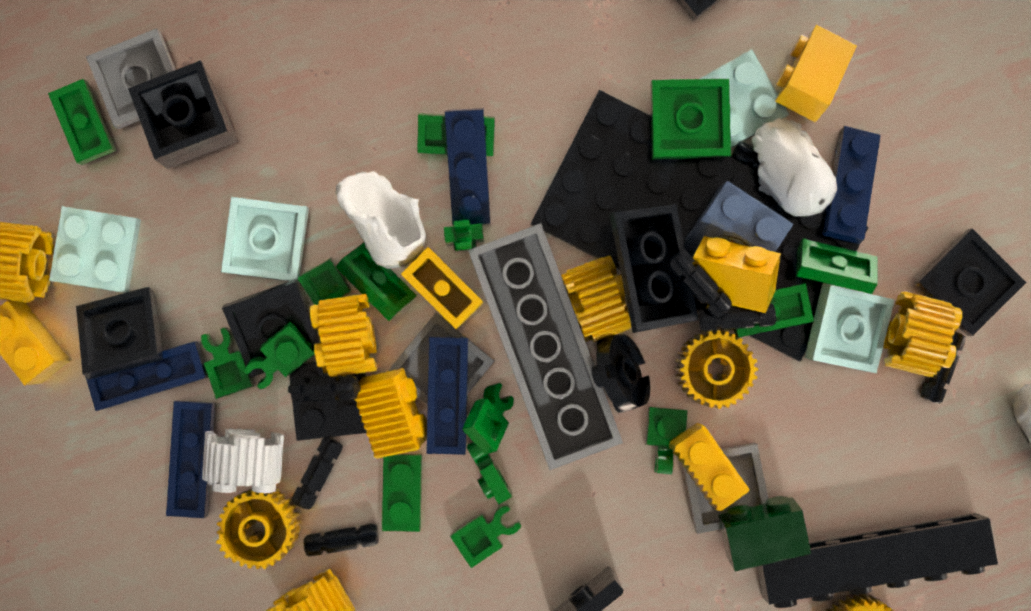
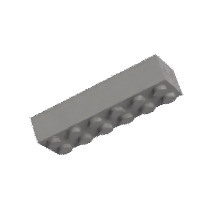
(545, 346)

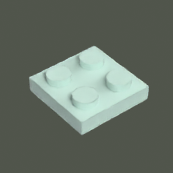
(750, 96)
(264, 239)
(95, 249)
(849, 328)

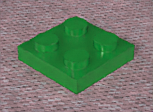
(690, 118)

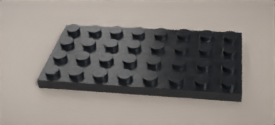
(614, 171)

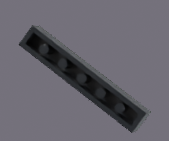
(881, 558)

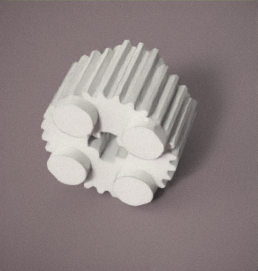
(242, 460)

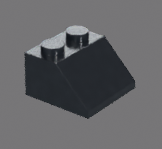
(182, 115)

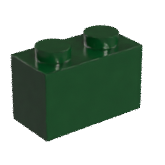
(764, 533)

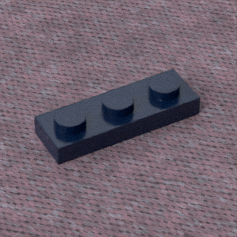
(467, 165)
(854, 175)
(179, 367)
(447, 395)
(186, 490)

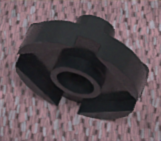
(620, 373)

